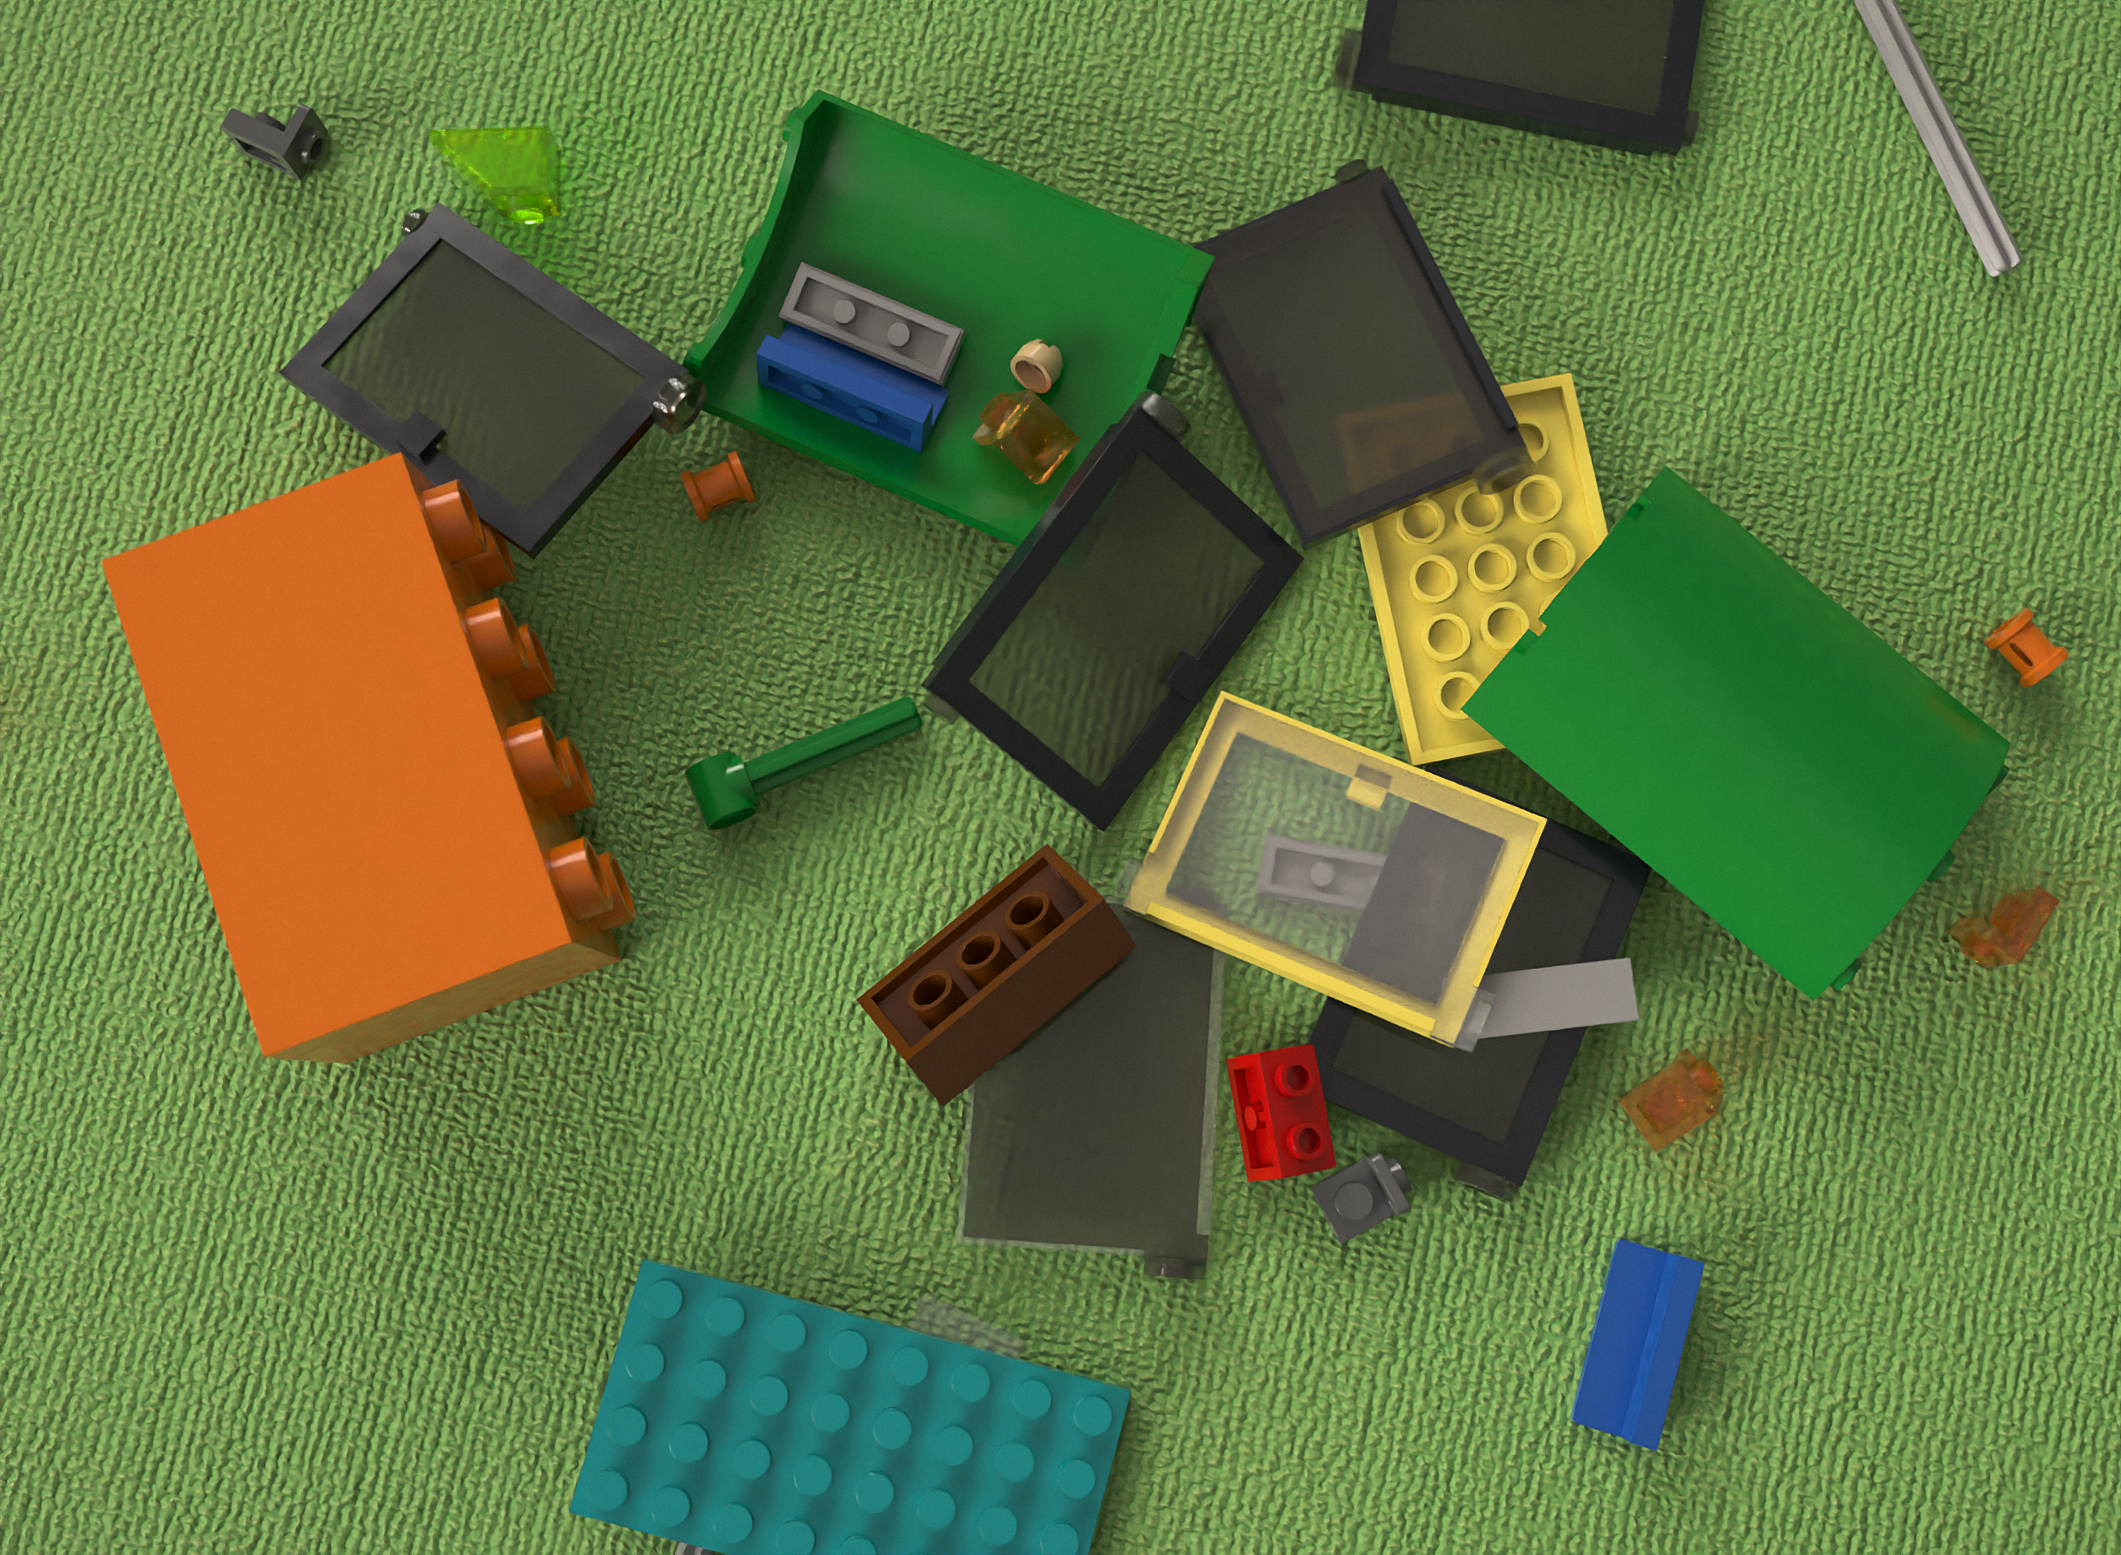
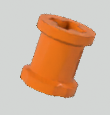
(718, 486)
(2026, 648)

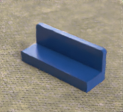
(851, 386)
(1637, 1343)

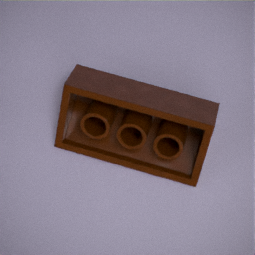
(997, 973)

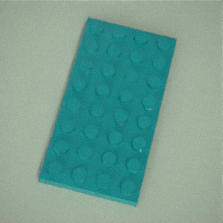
(836, 1433)

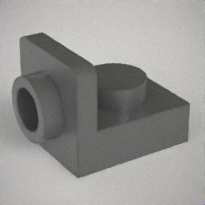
(280, 147)
(1362, 1195)

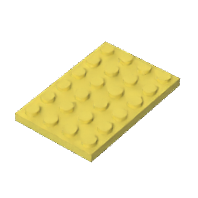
(1476, 571)

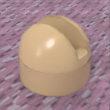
(1037, 365)

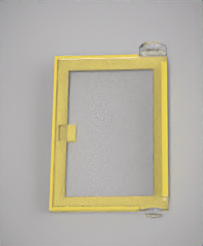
(1337, 869)

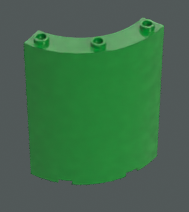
(974, 252)
(1743, 735)

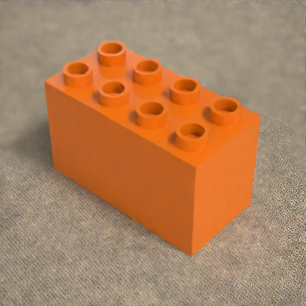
(367, 761)

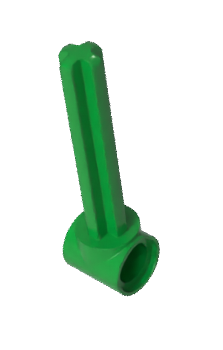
(729, 788)

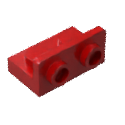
(1281, 1113)

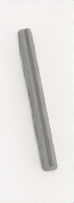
(1941, 135)

